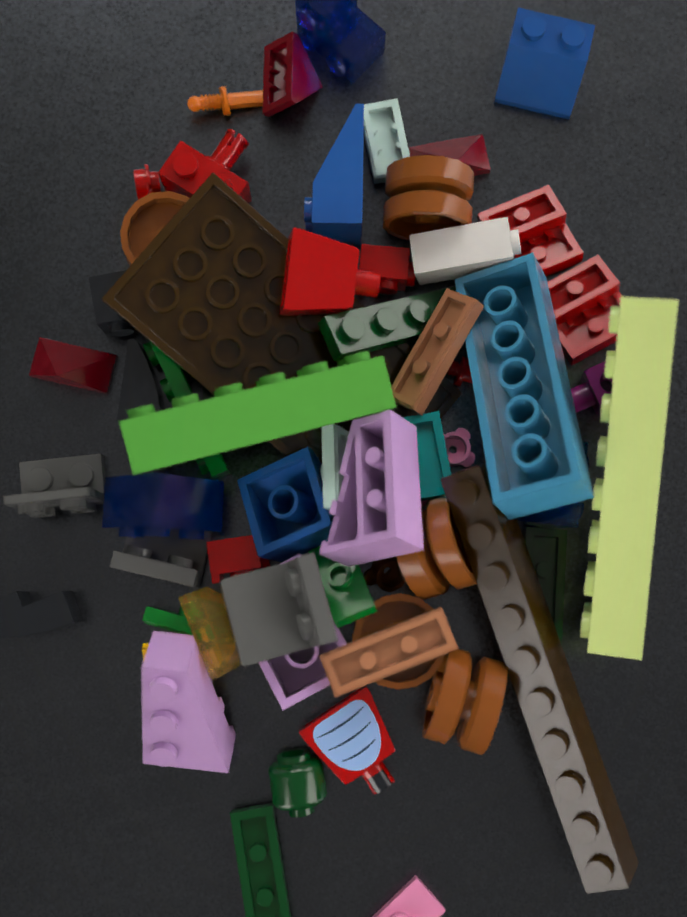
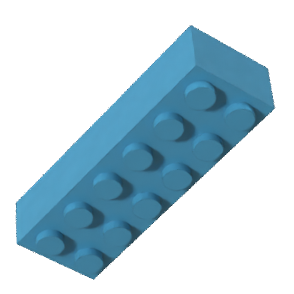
(523, 391)

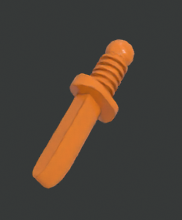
(226, 101)

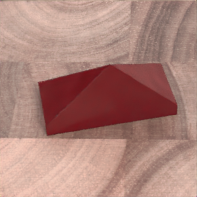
(287, 74)
(467, 149)
(73, 365)

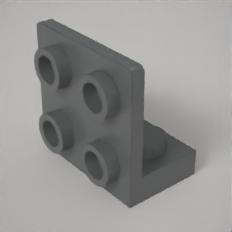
(60, 483)
(164, 558)
(278, 610)

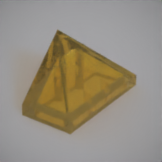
(211, 630)

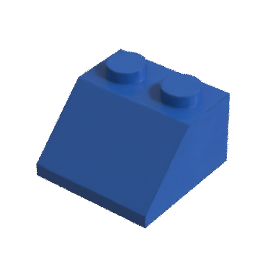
(544, 63)
(286, 506)

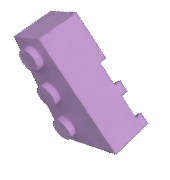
(379, 494)
(181, 709)

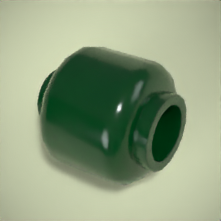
(297, 782)

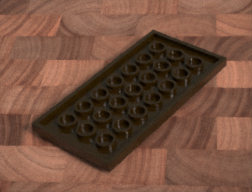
(213, 304)

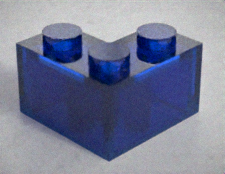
(340, 34)
(162, 503)

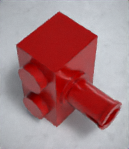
(188, 168)

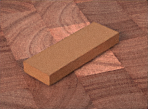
(435, 350)
(388, 651)

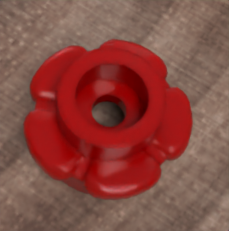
(146, 181)

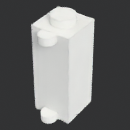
(462, 249)

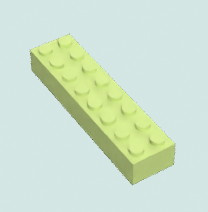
(632, 476)

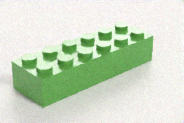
(257, 414)

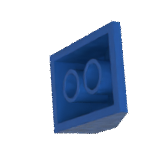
(338, 187)

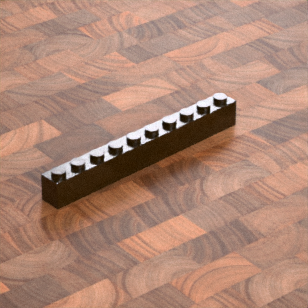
(542, 683)

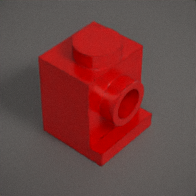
(391, 263)
(233, 557)

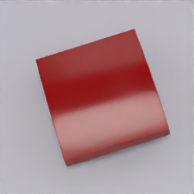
(540, 229)
(583, 307)

